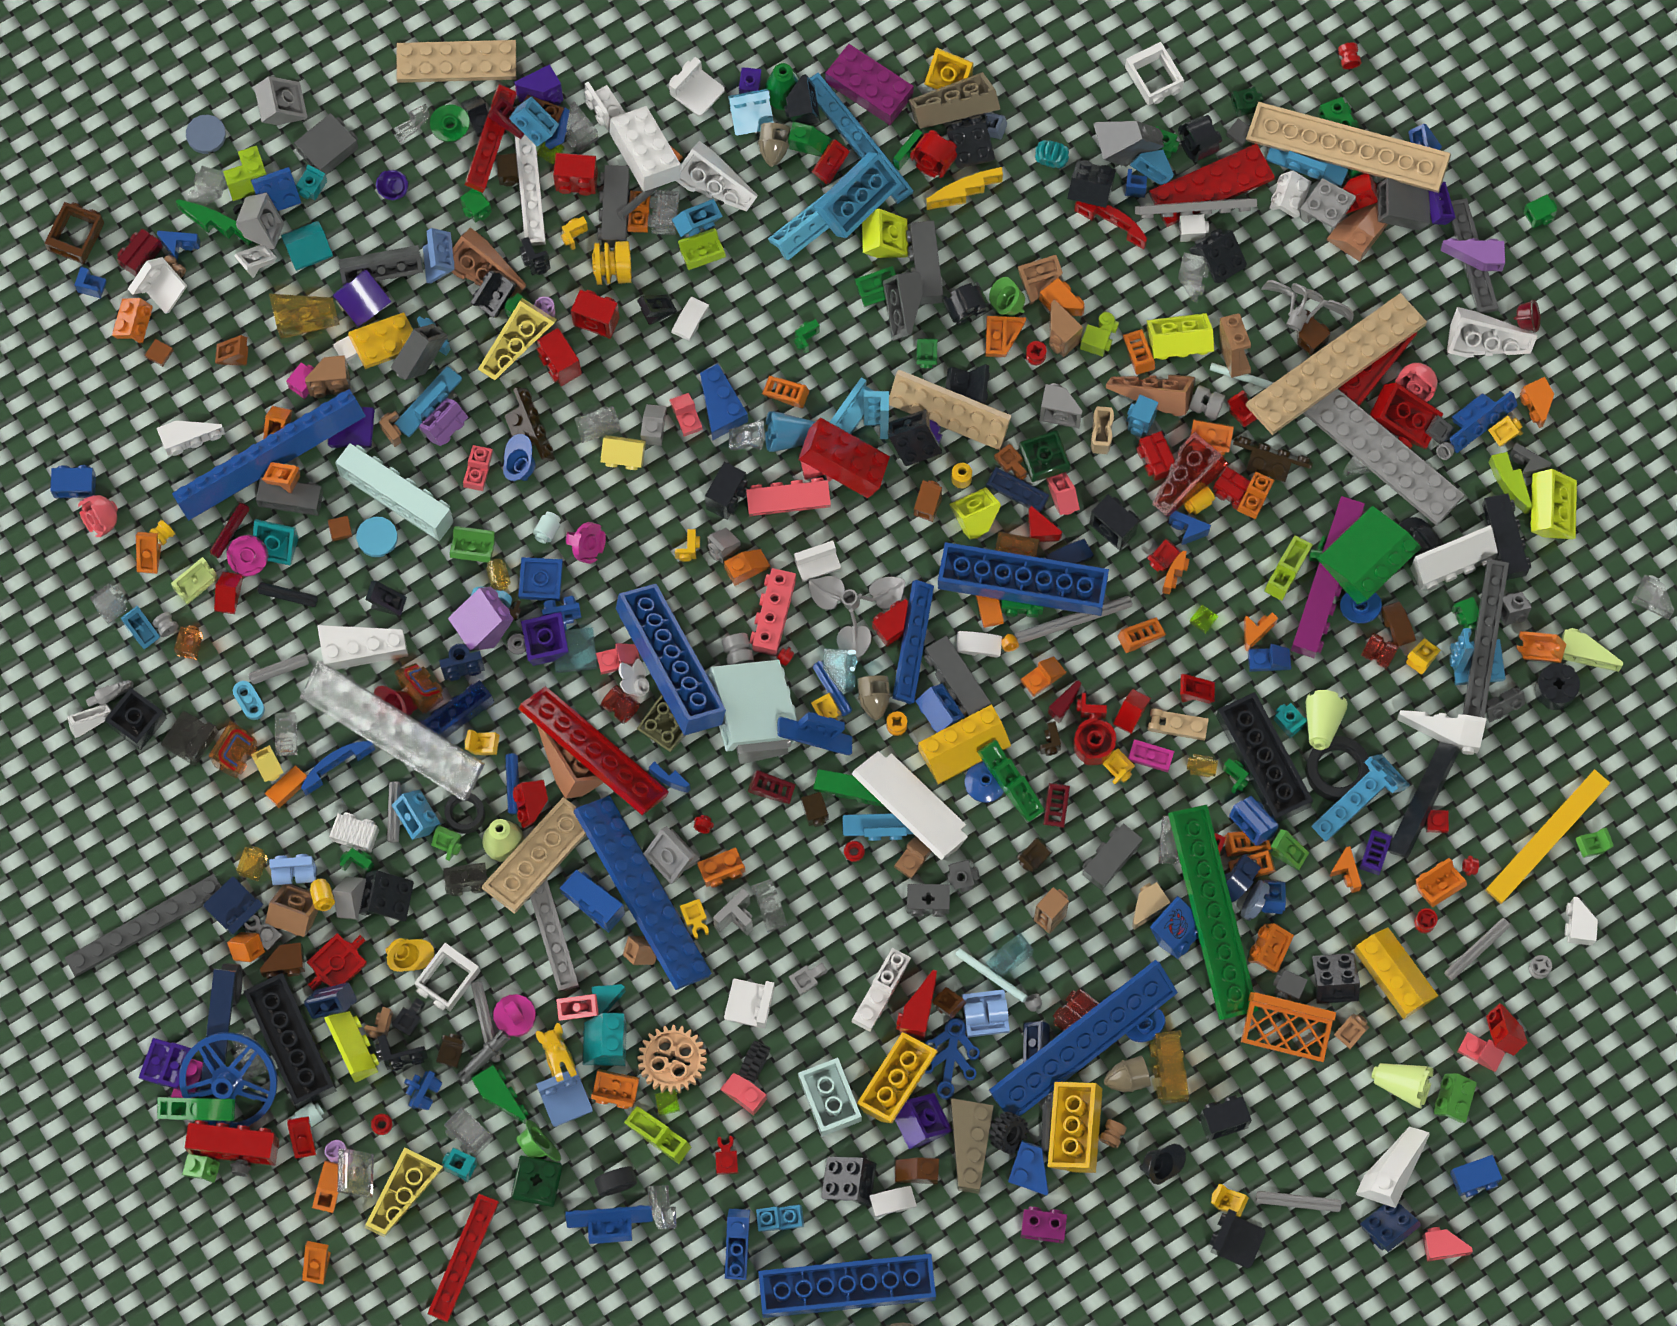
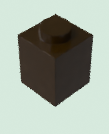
(507, 169)
(815, 809)

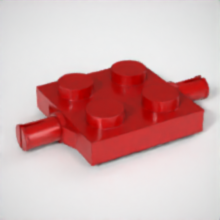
(336, 962)

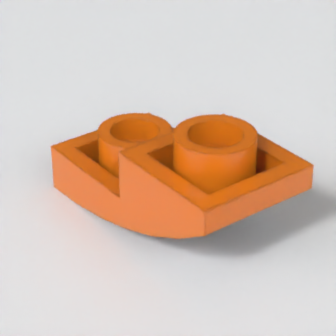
(639, 216)
(1255, 495)
(1175, 570)
(989, 611)

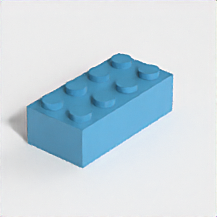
(857, 195)

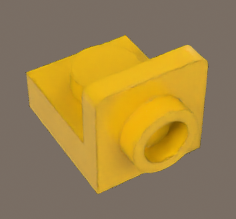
(1506, 430)

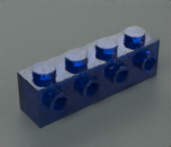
(459, 710)

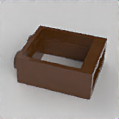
(68, 251)

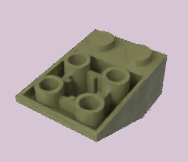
(661, 726)

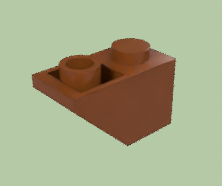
(928, 500)

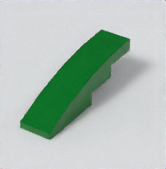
(210, 219)
(1011, 781)
(844, 787)

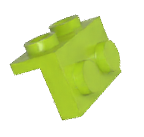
(701, 249)

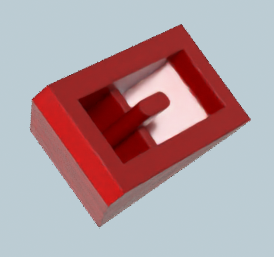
(1042, 528)
(227, 592)
(1131, 711)

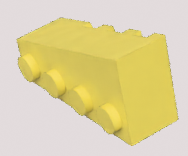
(518, 334)
(405, 1185)

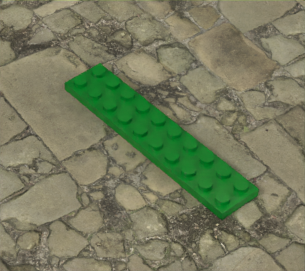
(1212, 910)

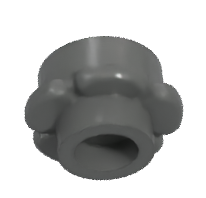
(240, 1168)

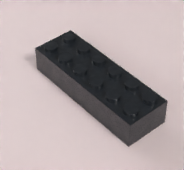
(1264, 757)
(290, 1041)

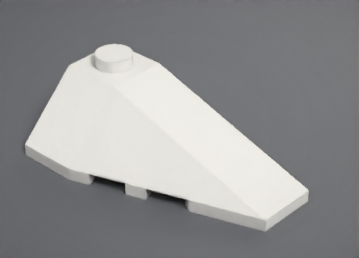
(1462, 731)

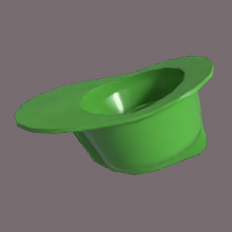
(1007, 297)
(536, 1144)

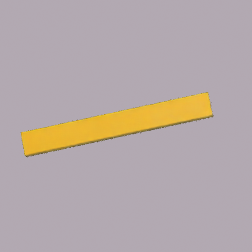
(1547, 836)

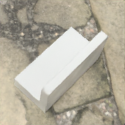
(817, 561)

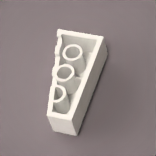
(359, 646)

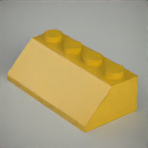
(957, 745)
(1395, 972)
(896, 1078)
(1075, 1127)

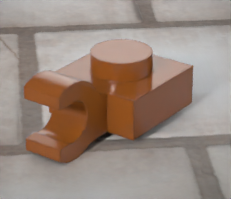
(1009, 460)

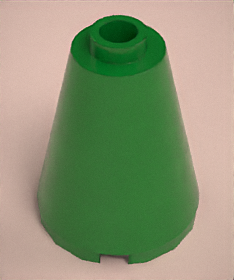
(780, 85)

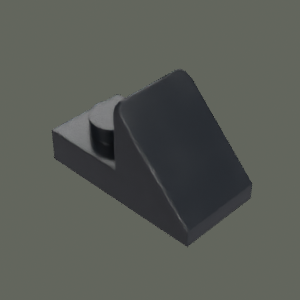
(477, 113)
(656, 307)
(385, 599)

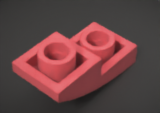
(477, 468)

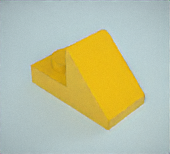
(1422, 656)

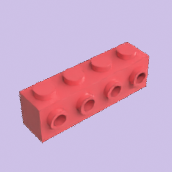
(788, 498)
(774, 612)

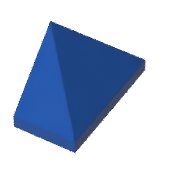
(1423, 136)

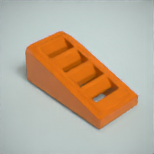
(1143, 363)
(794, 399)
(1129, 640)
(1232, 850)
(1258, 856)

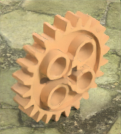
(665, 1077)

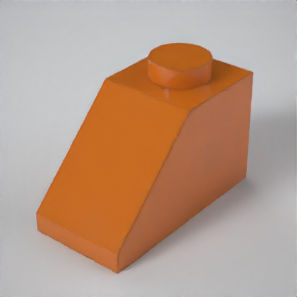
(276, 419)
(746, 565)

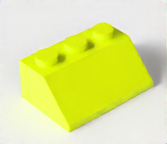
(1180, 336)
(1553, 505)
(352, 1045)

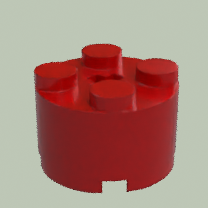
(934, 154)
(1099, 731)

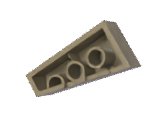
(955, 101)
(970, 1132)

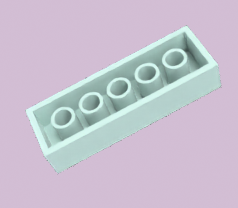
(394, 491)

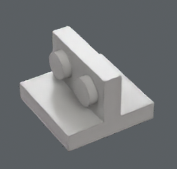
(670, 854)
(735, 912)

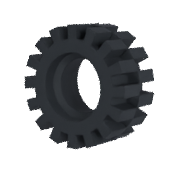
(754, 1061)
(1004, 1124)

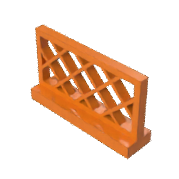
(1291, 1008)

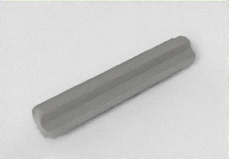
(278, 668)
(393, 819)

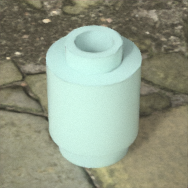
(547, 527)
(311, 1110)

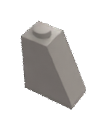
(759, 751)

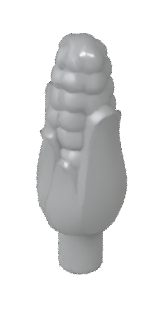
(109, 693)

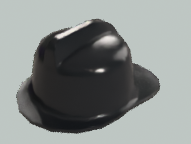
(1422, 533)
(1164, 1163)

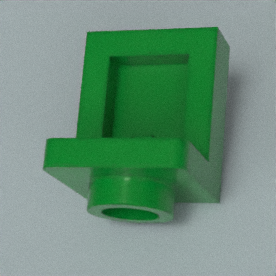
(805, 332)
(927, 352)
(1236, 771)
(361, 859)

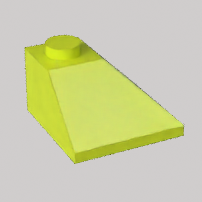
(976, 512)

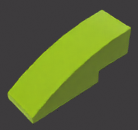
(1510, 481)
(1288, 568)
(658, 1134)

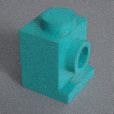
(318, 182)
(1292, 726)
(456, 1156)

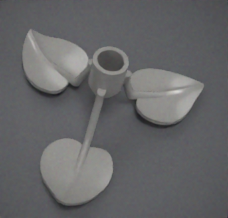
(1298, 316)
(830, 589)

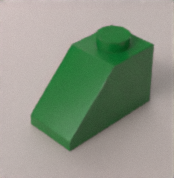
(808, 139)

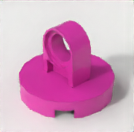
(587, 542)
(514, 1015)

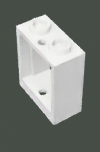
(1147, 56)
(458, 959)

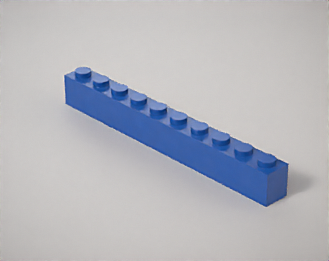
(277, 448)

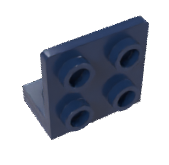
(232, 905)

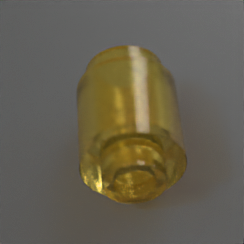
(498, 574)
(1202, 765)

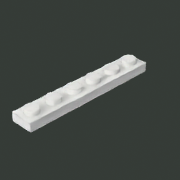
(530, 190)

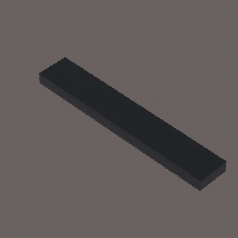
(1423, 800)

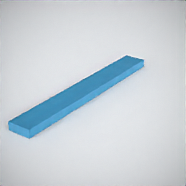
(853, 131)

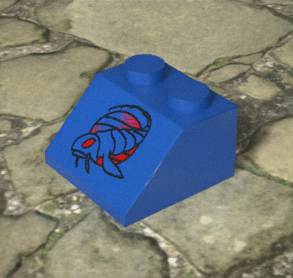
(1175, 928)

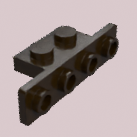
(526, 421)
(1270, 461)

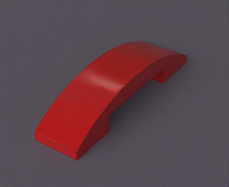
(1116, 217)

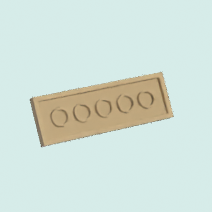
(456, 61)
(950, 409)
(536, 857)

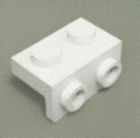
(1290, 193)

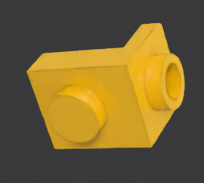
(572, 229)
(692, 543)
(826, 707)
(482, 743)
(1119, 766)
(1228, 1199)

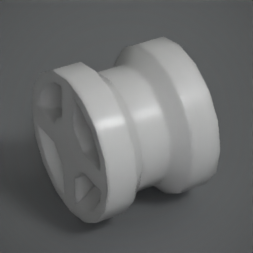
(165, 624)
(1542, 963)

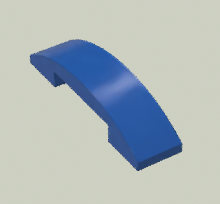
(358, 749)

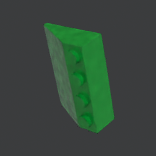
(1368, 554)

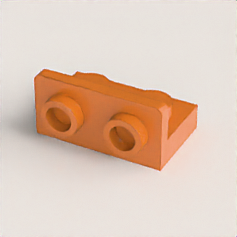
(721, 867)
(1270, 947)

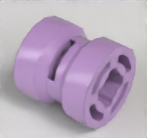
(546, 304)
(331, 1150)

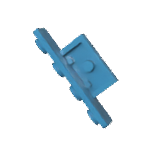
(1308, 166)
(428, 401)
(874, 826)

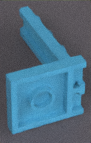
(1461, 659)
(1381, 776)

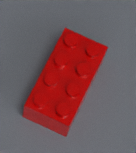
(844, 458)
(232, 1143)

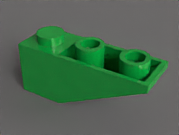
(495, 1092)

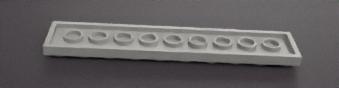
(1385, 456)

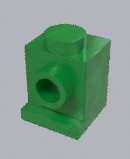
(1171, 144)
(1467, 613)

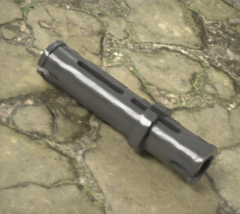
(490, 1049)

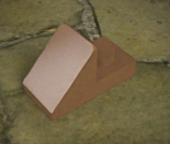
(913, 857)

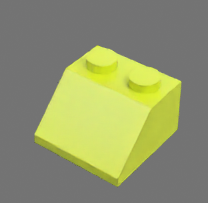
(885, 235)

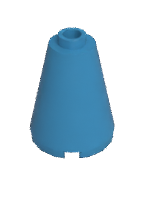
(785, 431)

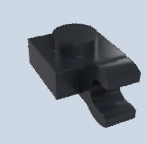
(407, 1019)

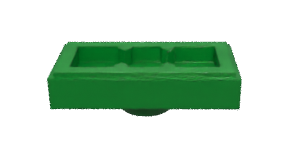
(904, 153)

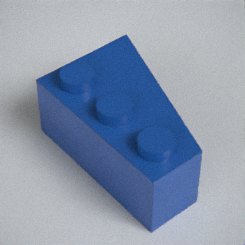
(721, 402)
(593, 900)

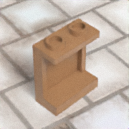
(1232, 342)

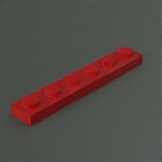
(488, 144)
(463, 1258)

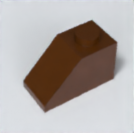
(917, 1170)

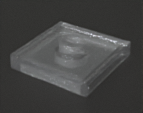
(355, 1173)

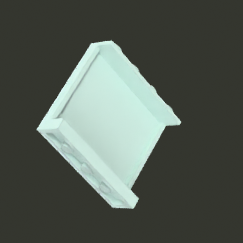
(753, 701)

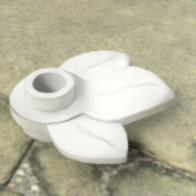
(634, 678)

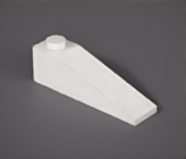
(711, 176)
(1480, 334)
(1392, 1171)

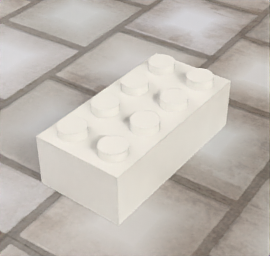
(645, 148)

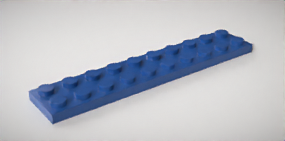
(642, 892)
(1084, 1040)

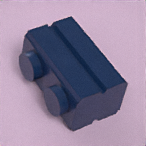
(330, 1000)

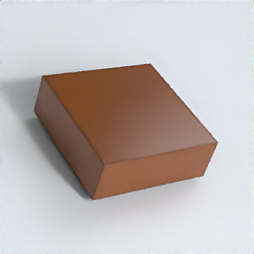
(159, 352)
(340, 528)

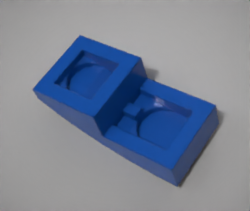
(673, 780)

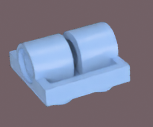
(285, 868)
(986, 1013)

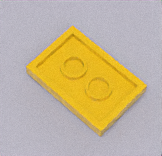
(381, 340)

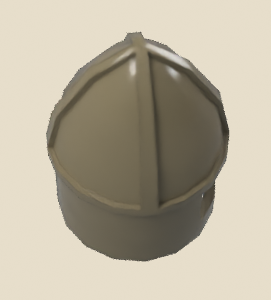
(773, 142)
(874, 695)
(1128, 1075)

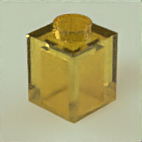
(252, 863)

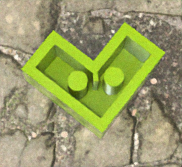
(240, 177)

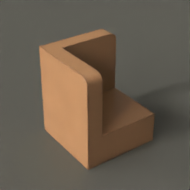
(639, 951)

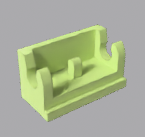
(194, 581)

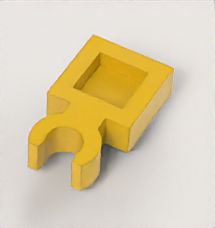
(694, 915)

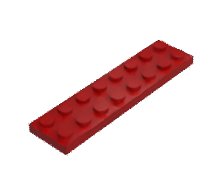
(593, 750)

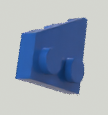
(1030, 1168)

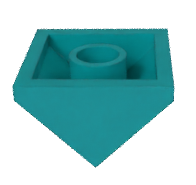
(307, 245)
(278, 539)

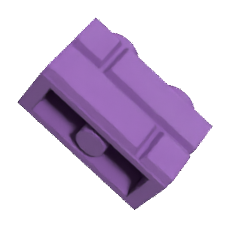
(443, 422)

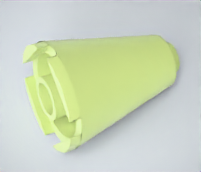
(1324, 716)
(501, 839)
(1404, 1081)

